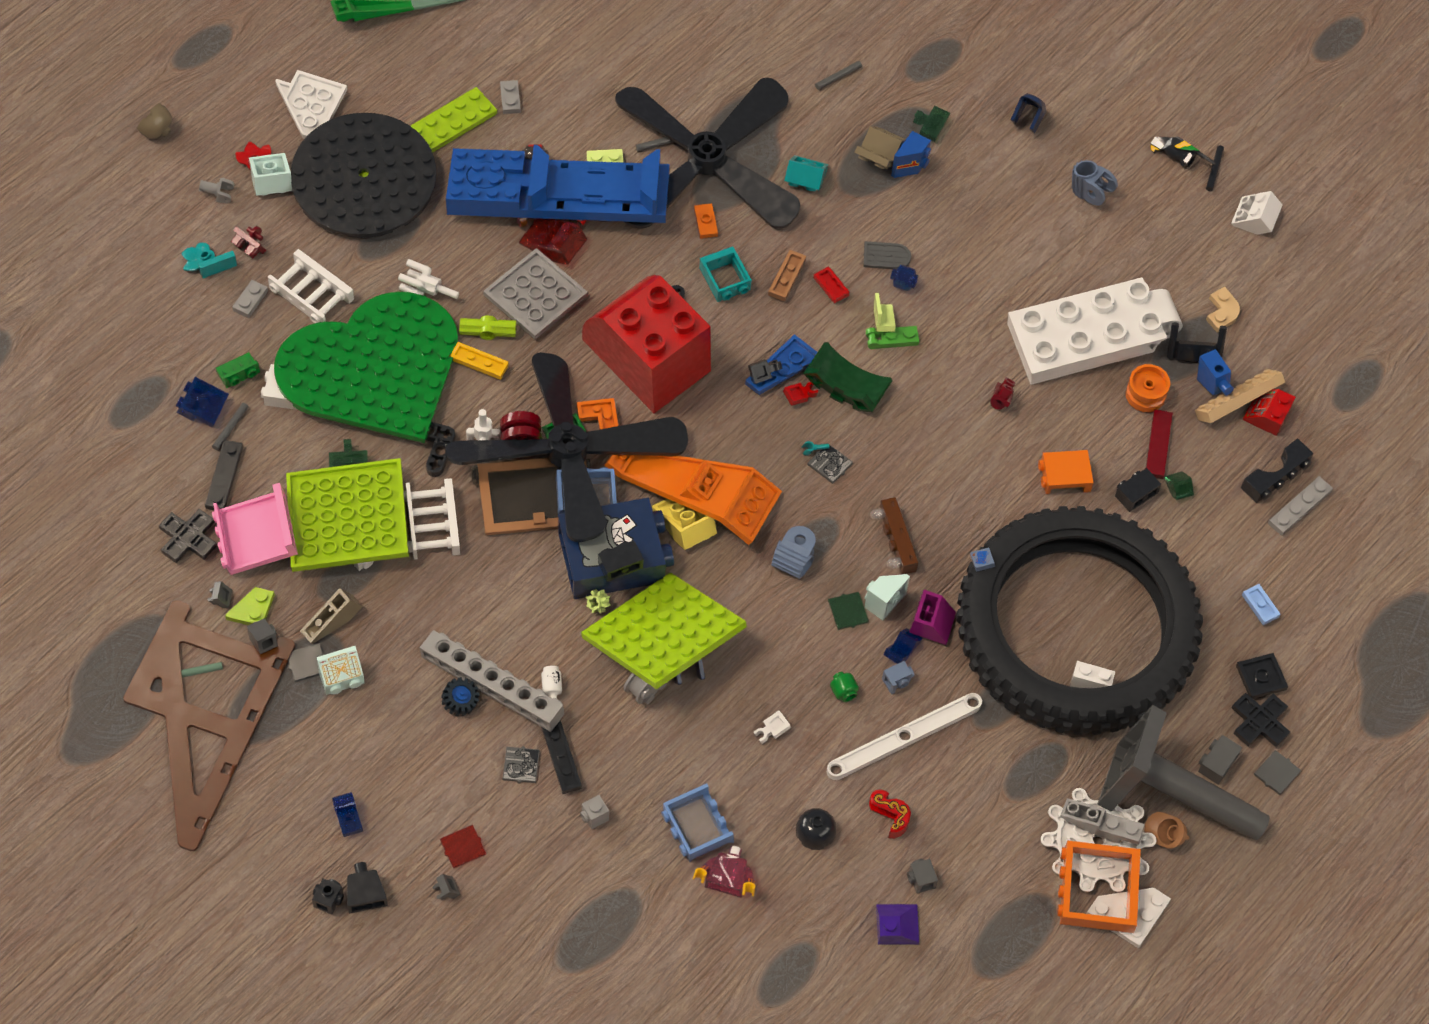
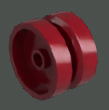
(520, 426)

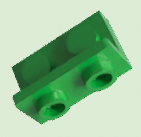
(238, 370)

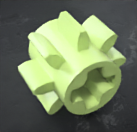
(598, 601)

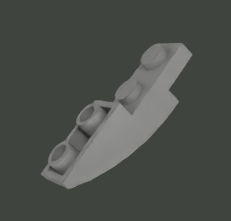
(1101, 823)

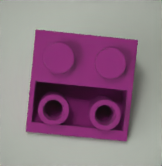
(933, 618)

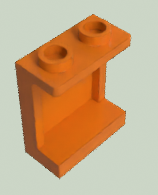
(1066, 470)

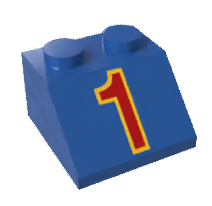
(911, 156)

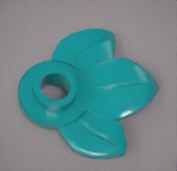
(196, 255)

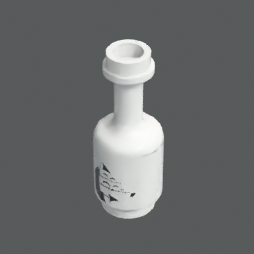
(551, 681)

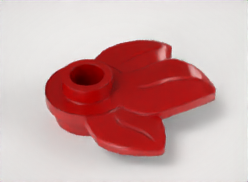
(252, 150)

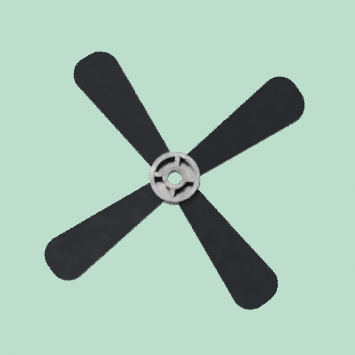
(709, 149)
(570, 444)

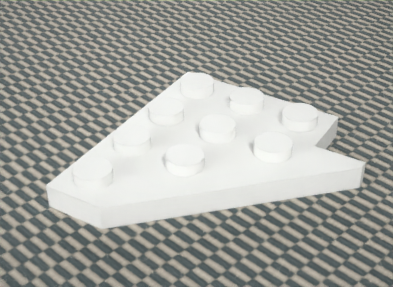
(311, 100)

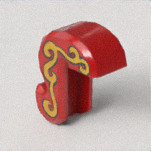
(892, 808)

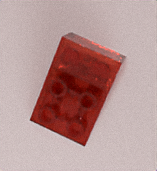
(555, 239)

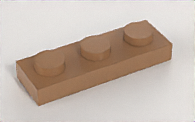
(787, 275)

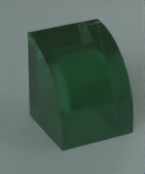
(1179, 485)

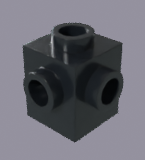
(327, 895)

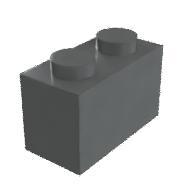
(1220, 759)

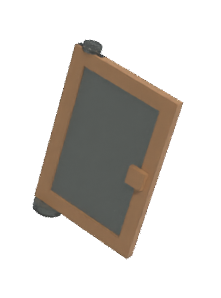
(518, 495)

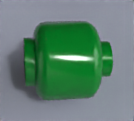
(844, 686)

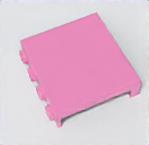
(255, 532)

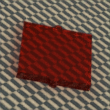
(462, 846)

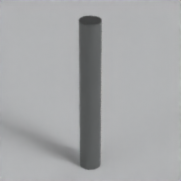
(838, 75)
(654, 143)
(230, 426)

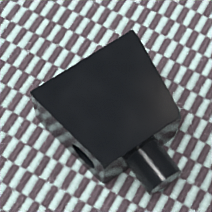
(364, 890)

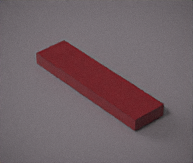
(1159, 442)

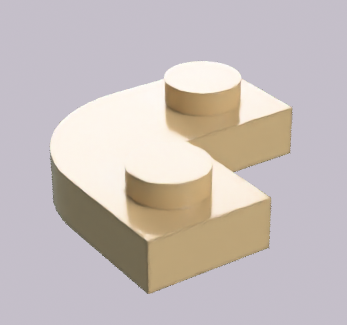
(1227, 309)

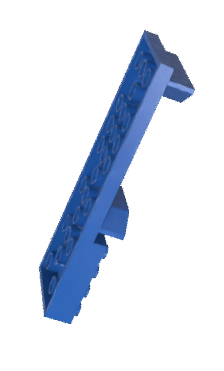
(510, 186)

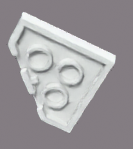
(1150, 907)

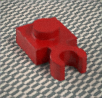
(798, 394)

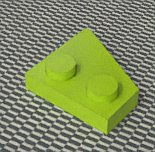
(252, 607)

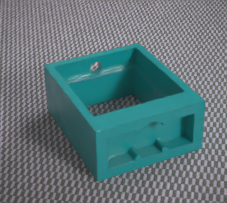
(721, 259)

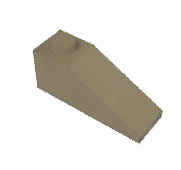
(331, 616)

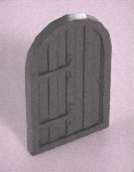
(885, 255)

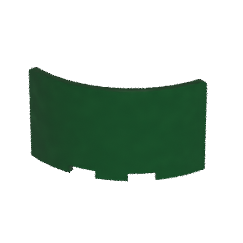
(846, 380)

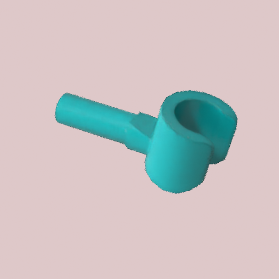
(808, 444)

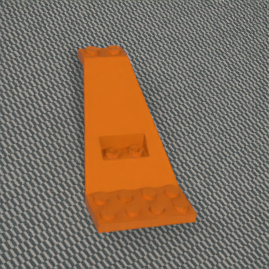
(723, 491)

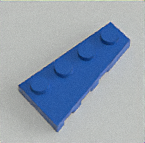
(794, 358)

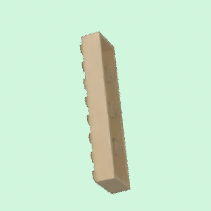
(1240, 396)

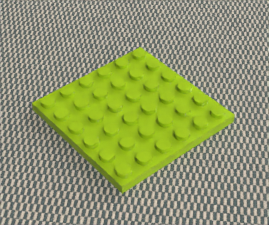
(347, 514)
(663, 630)

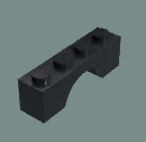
(1262, 483)

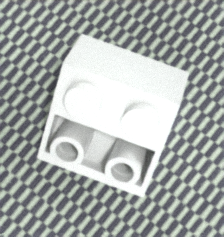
(1257, 213)

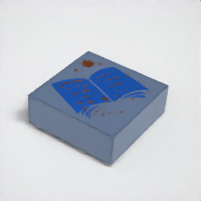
(982, 559)

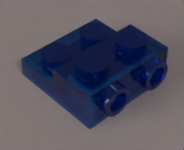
(201, 401)

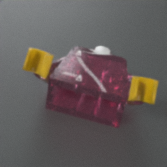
(727, 874)

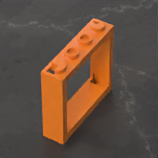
(1097, 921)

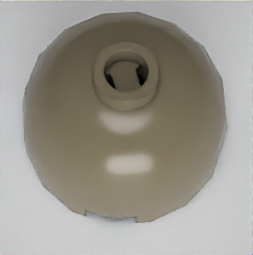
(156, 123)

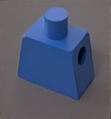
(1214, 373)

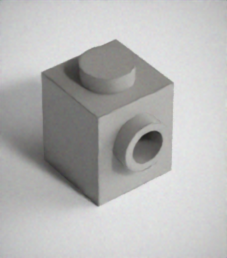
(594, 812)

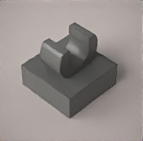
(220, 594)
(447, 886)

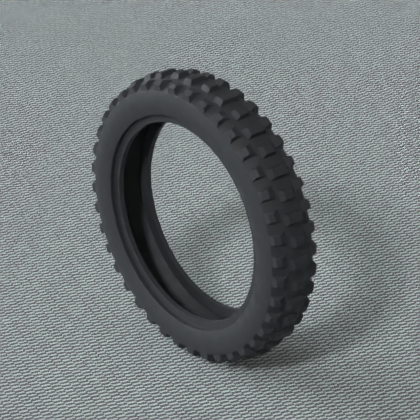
(1059, 704)

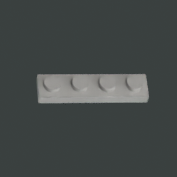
(1300, 505)

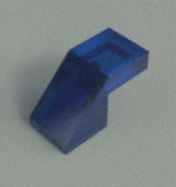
(903, 646)

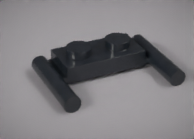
(1192, 349)

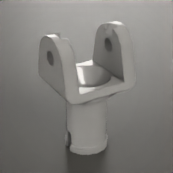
(214, 188)

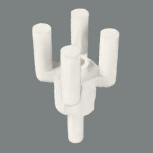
(424, 282)
(483, 429)

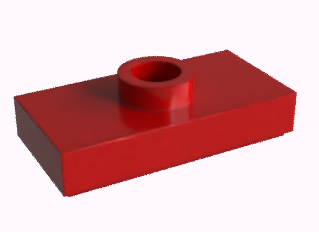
(831, 284)

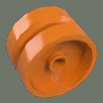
(1147, 388)

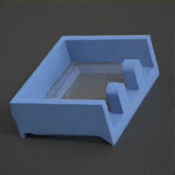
(603, 483)
(696, 822)

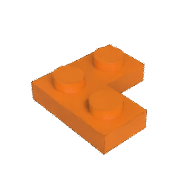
(601, 410)

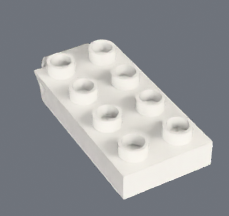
(1091, 329)

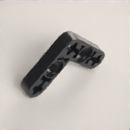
(439, 442)

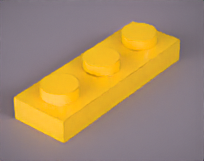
(479, 360)

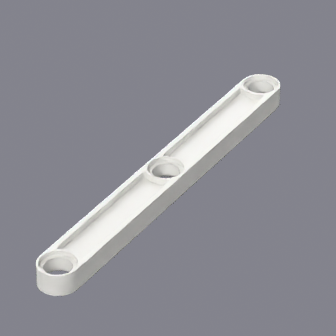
(892, 742)

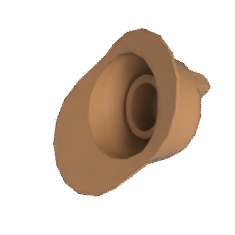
(1167, 829)

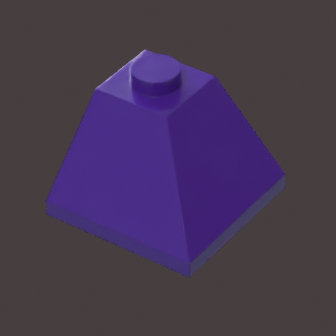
(897, 924)

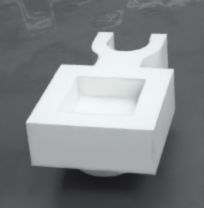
(774, 725)

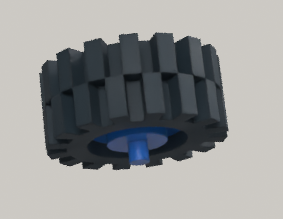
(460, 696)

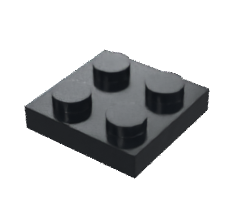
(1262, 676)

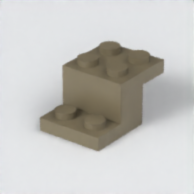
(879, 147)

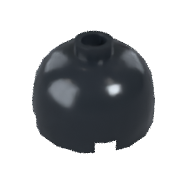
(816, 828)

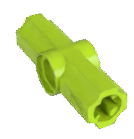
(487, 327)

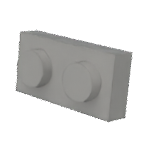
(510, 97)
(250, 298)

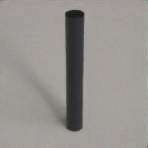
(1214, 170)

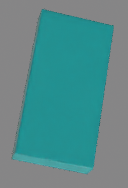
(217, 264)

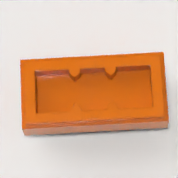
(706, 221)

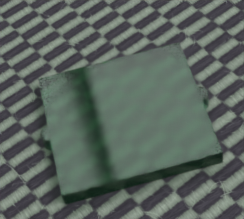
(848, 610)

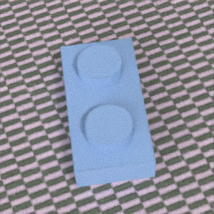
(1261, 604)

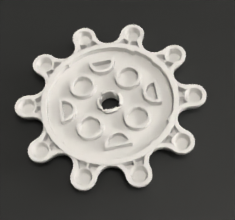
(1092, 867)

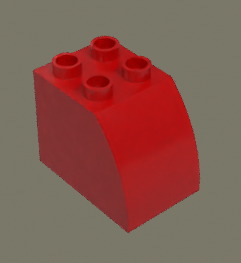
(651, 341)

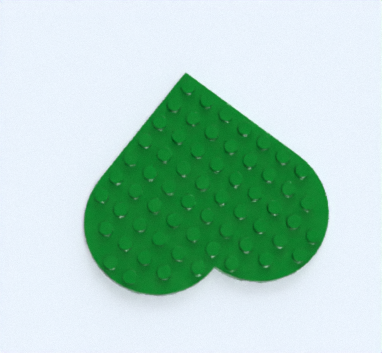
(376, 369)

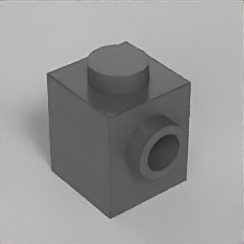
(262, 635)
(922, 875)

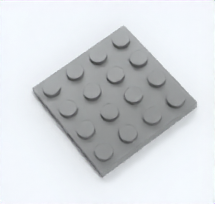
(535, 293)

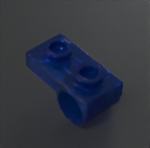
(347, 814)

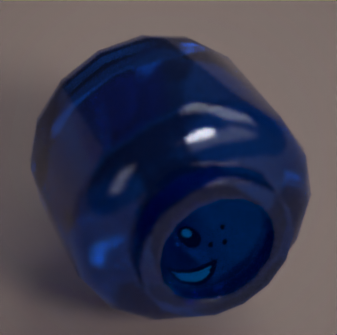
(904, 277)

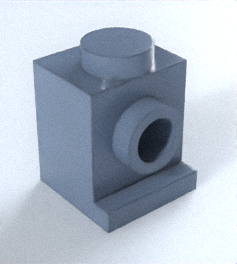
(897, 676)

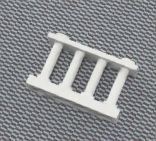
(315, 272)
(449, 525)

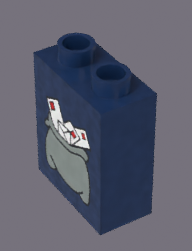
(624, 523)

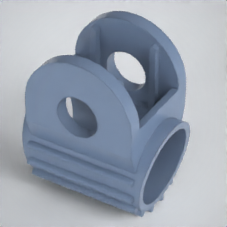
(1087, 177)
(795, 553)

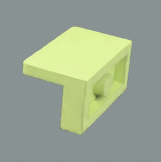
(883, 316)

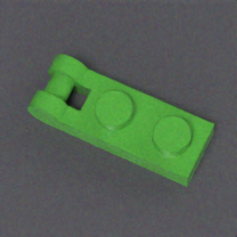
(900, 338)

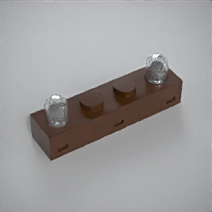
(899, 538)

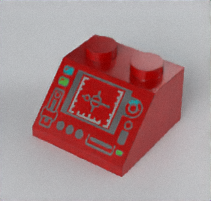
(1270, 410)

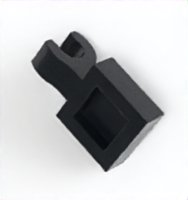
(762, 370)

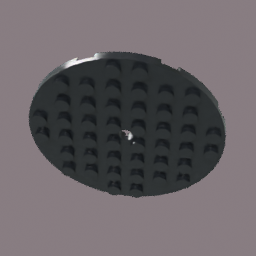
(340, 200)

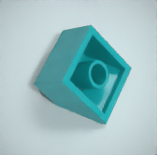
(805, 173)

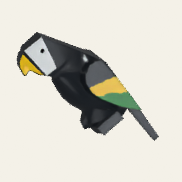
(1178, 149)

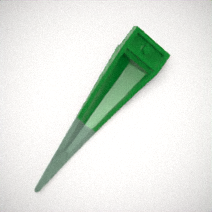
(368, 9)

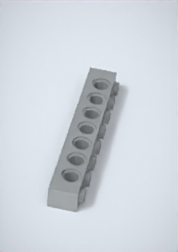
(546, 717)

